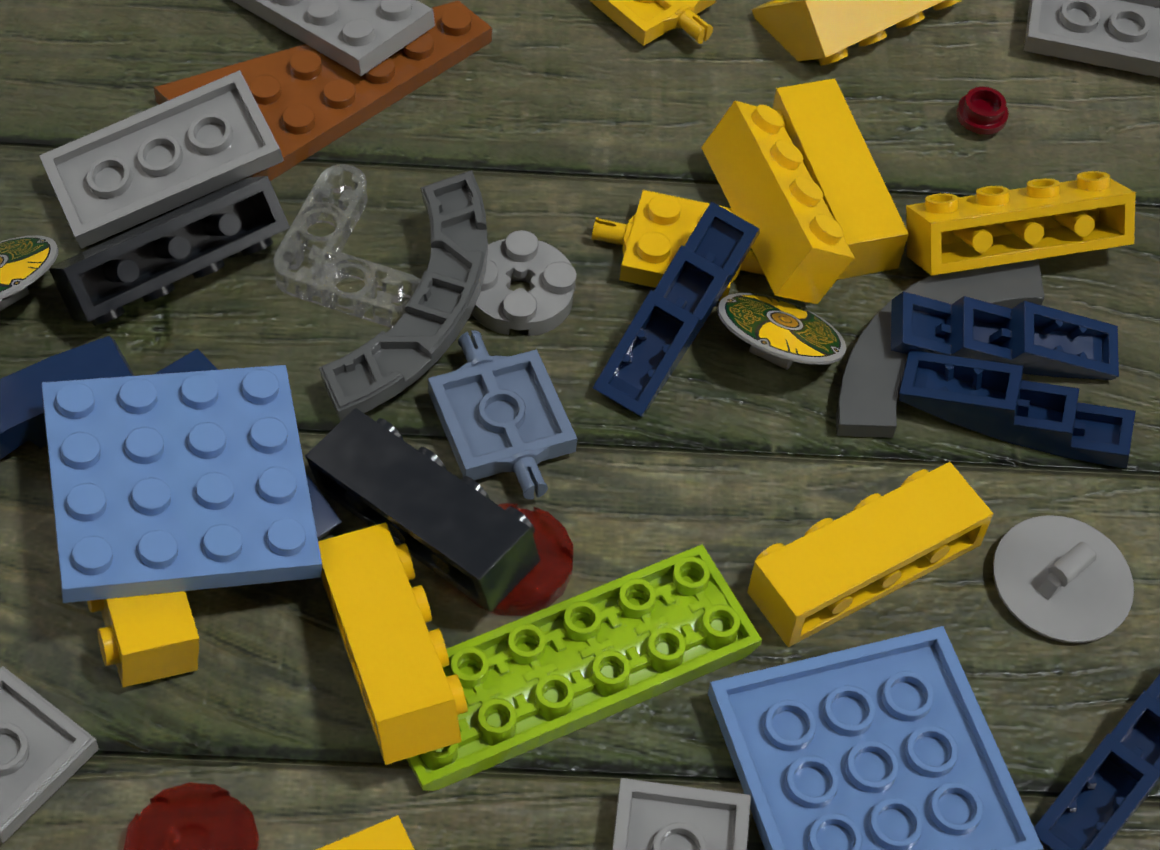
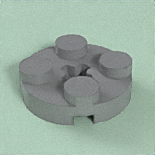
(537, 263)

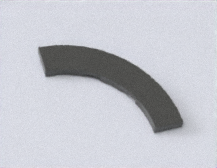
(433, 312)
(875, 372)

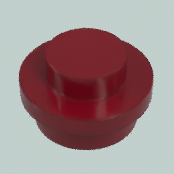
(983, 111)

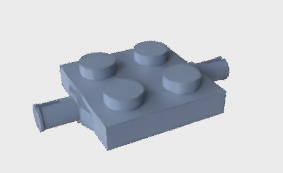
(501, 415)

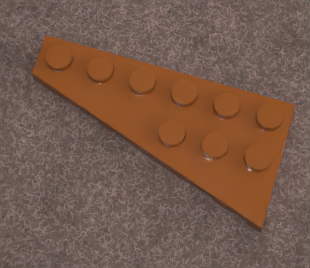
(317, 100)

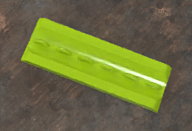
(588, 661)

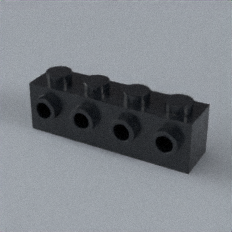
(169, 248)
(438, 516)

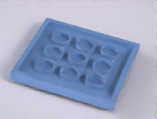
(178, 483)
(871, 752)

